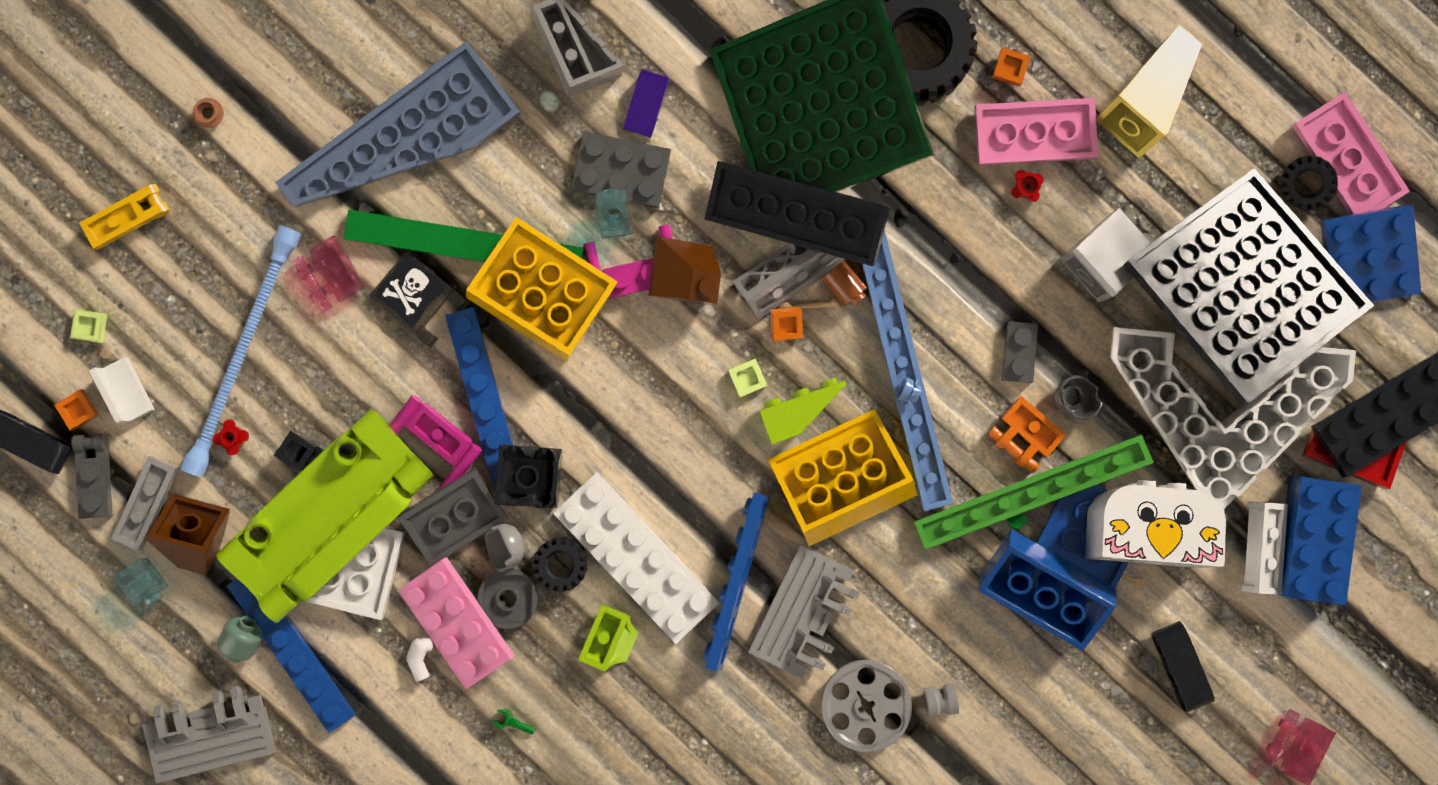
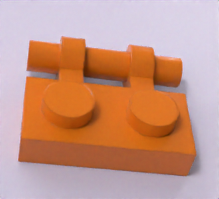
(1033, 428)

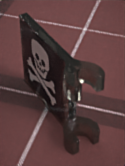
(415, 295)

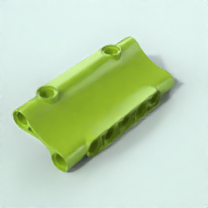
(325, 516)

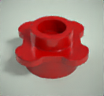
(1033, 180)
(239, 437)

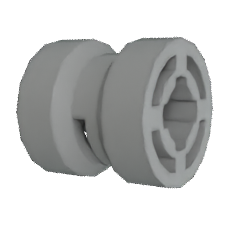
(941, 700)

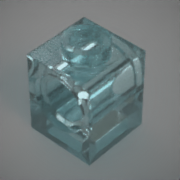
(613, 224)
(141, 582)

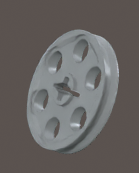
(861, 719)

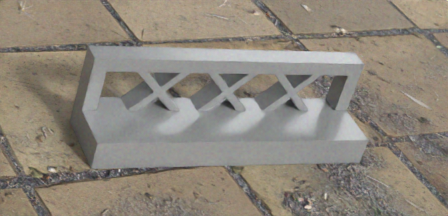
(779, 286)

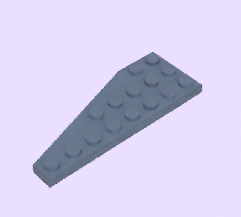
(428, 120)

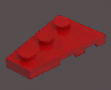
(1378, 473)

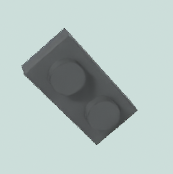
(1019, 352)

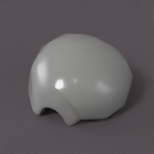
(504, 546)

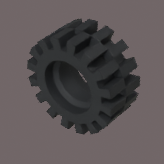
(1309, 201)
(542, 569)

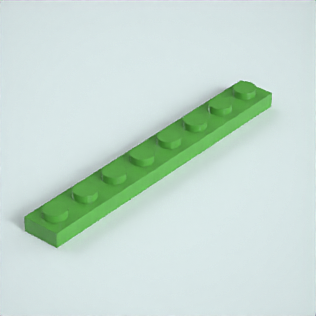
(1033, 492)

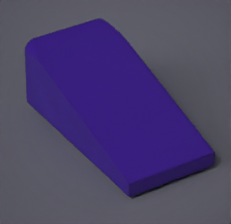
(646, 103)

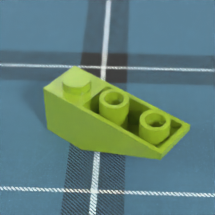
(793, 416)

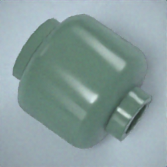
(239, 639)

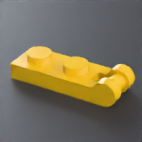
(124, 217)

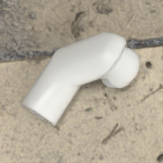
(416, 656)

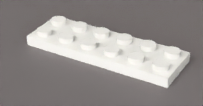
(636, 557)

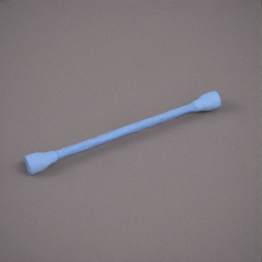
(197, 458)

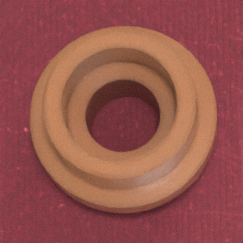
(200, 109)

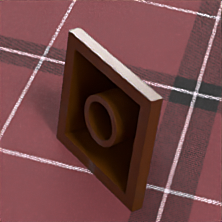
(685, 272)
(189, 533)

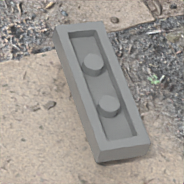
(145, 503)

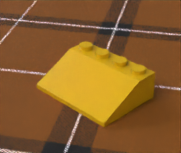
(540, 289)
(842, 477)

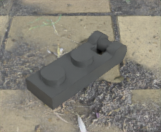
(92, 476)

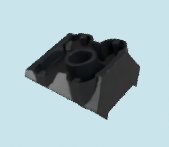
(528, 476)

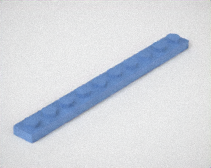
(903, 363)

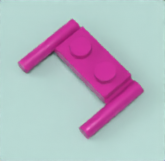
(631, 277)
(438, 435)

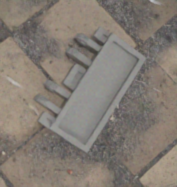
(799, 609)
(211, 739)

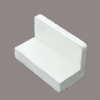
(122, 391)

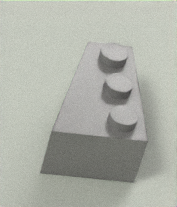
(573, 48)

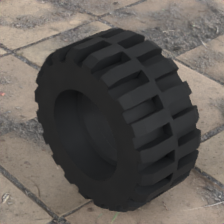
(958, 38)

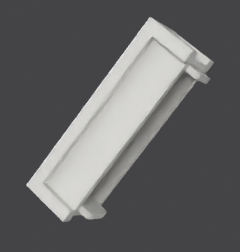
(1265, 547)

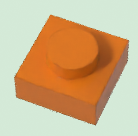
(1011, 66)
(786, 323)
(76, 409)

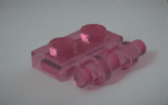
(337, 270)
(1305, 751)

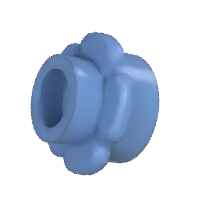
(909, 391)

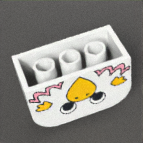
(1156, 526)

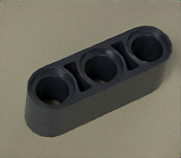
(33, 443)
(1182, 666)

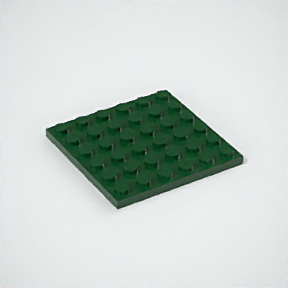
(823, 96)

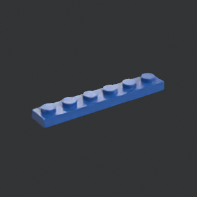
(480, 385)
(732, 593)
(297, 661)

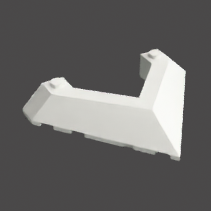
(1230, 453)

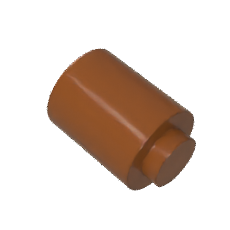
(845, 284)

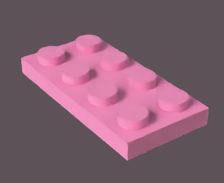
(1036, 131)
(1363, 170)
(456, 623)

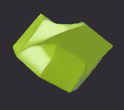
(609, 639)

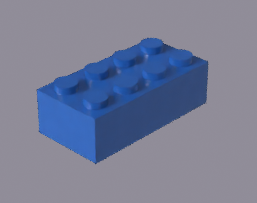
(1319, 539)
(1047, 590)

